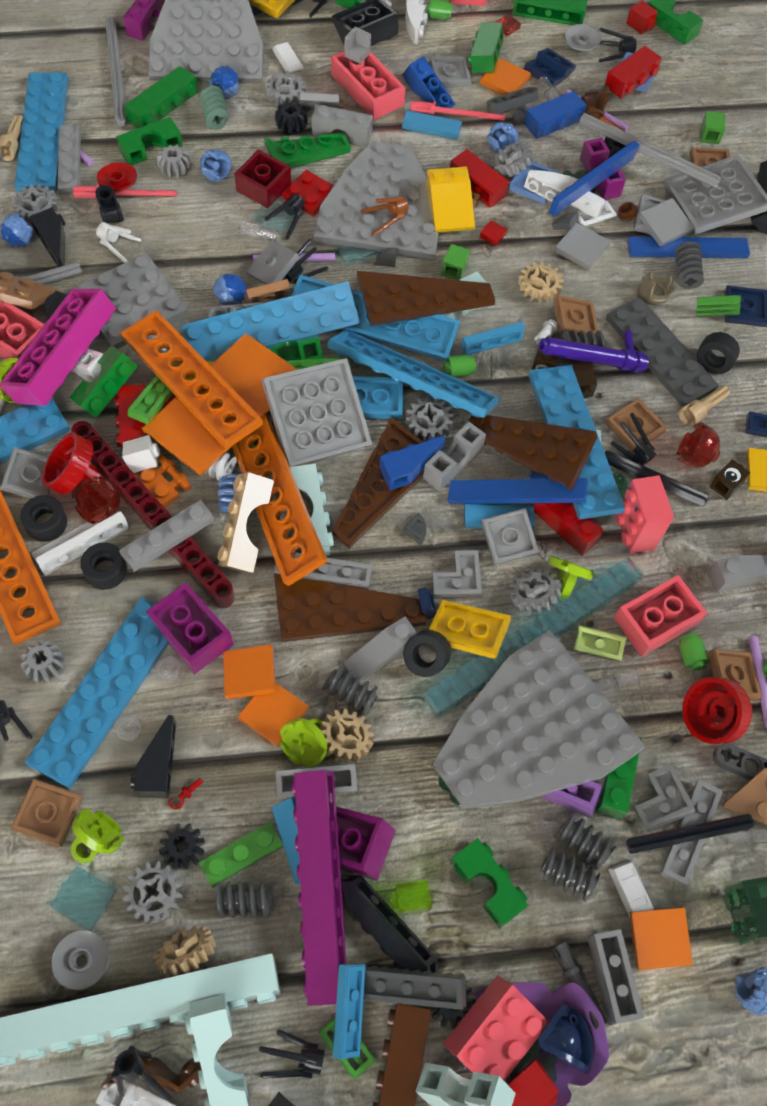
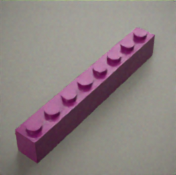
(320, 884)

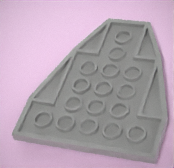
(205, 37)
(379, 173)
(534, 731)

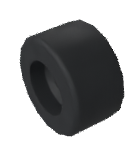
(722, 342)
(43, 505)
(103, 552)
(413, 659)

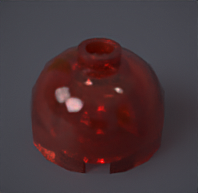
(699, 447)
(96, 499)

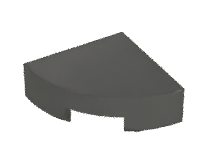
(519, 115)
(566, 221)
(387, 258)
(416, 529)

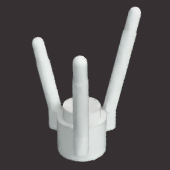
(110, 233)

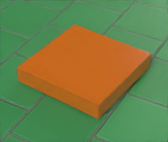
(505, 78)
(249, 672)
(271, 711)
(660, 938)

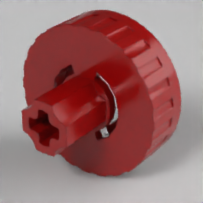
(69, 464)
(732, 713)

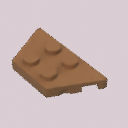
(24, 291)
(751, 798)

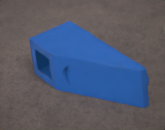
(426, 84)
(406, 464)

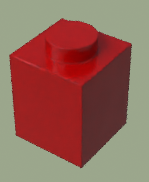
(642, 17)

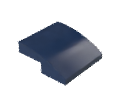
(550, 65)

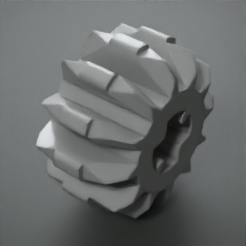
(173, 161)
(39, 653)

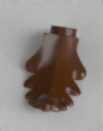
(596, 102)
(164, 1076)

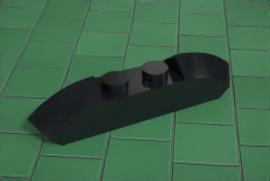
(385, 926)

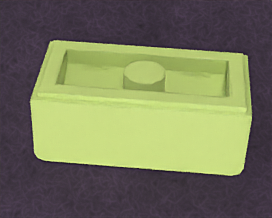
(599, 642)

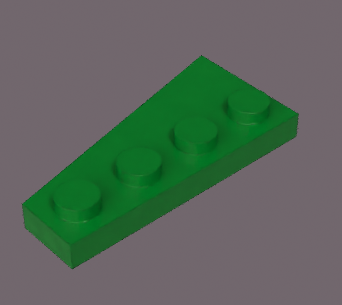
(307, 149)

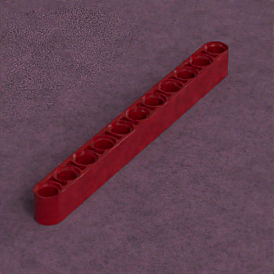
(147, 502)

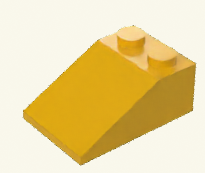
(450, 199)

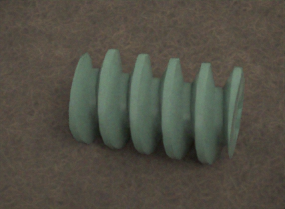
(213, 107)

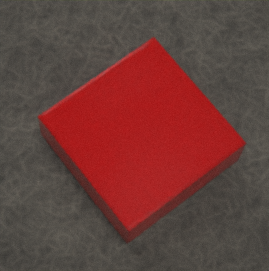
(493, 233)

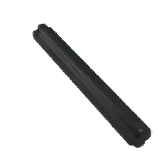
(670, 484)
(689, 833)

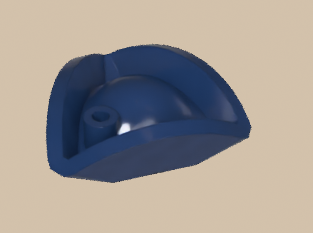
(569, 1039)

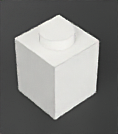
(140, 454)

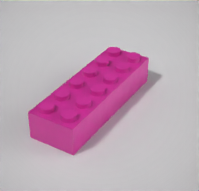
(58, 347)

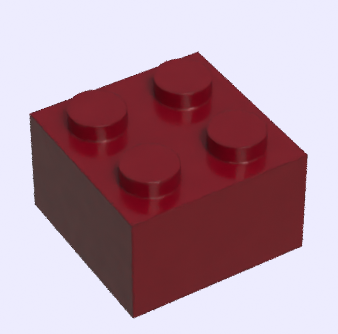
(263, 178)

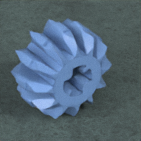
(226, 491)

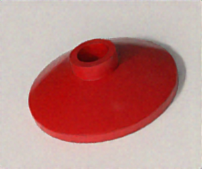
(117, 175)

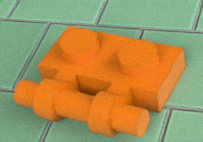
(162, 489)

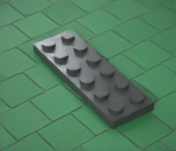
(666, 354)

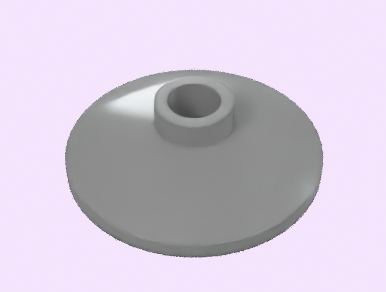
(582, 37)
(66, 958)

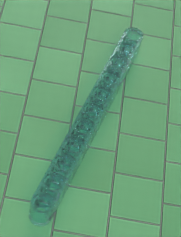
(558, 620)

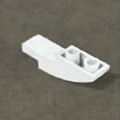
(415, 19)
(551, 184)

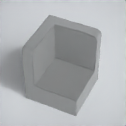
(357, 45)

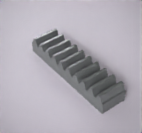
(415, 987)

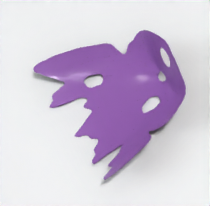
(548, 1005)

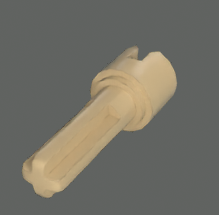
(8, 141)
(697, 410)

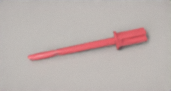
(430, 108)
(89, 192)

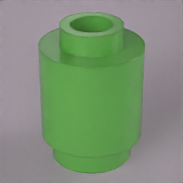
(439, 9)
(459, 365)
(693, 652)

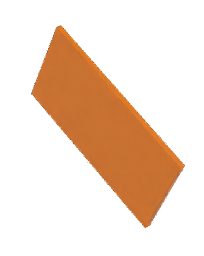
(243, 369)

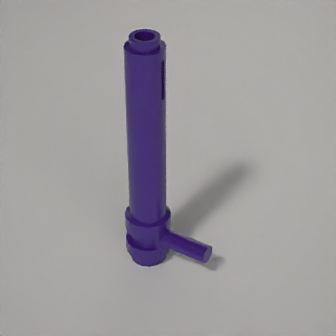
(623, 359)

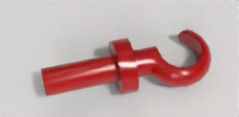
(186, 793)

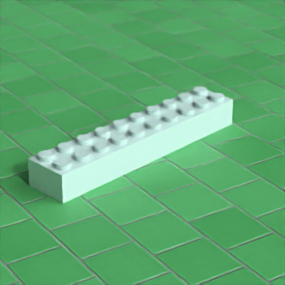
(132, 1008)

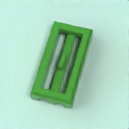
(718, 305)
(362, 1066)

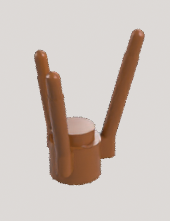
(396, 206)

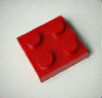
(311, 189)

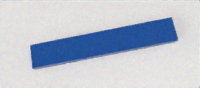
(593, 178)
(709, 247)
(515, 491)

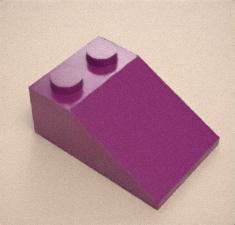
(190, 628)
(363, 842)

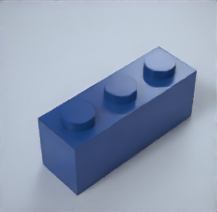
(554, 114)

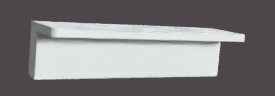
(77, 542)

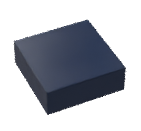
(756, 424)
(427, 602)

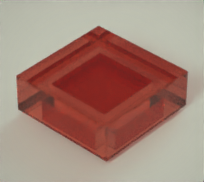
(510, 24)

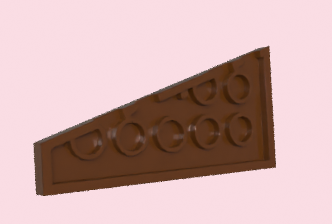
(407, 297)
(541, 447)
(371, 495)
(328, 609)

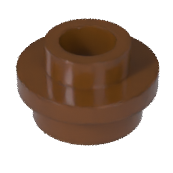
(627, 211)

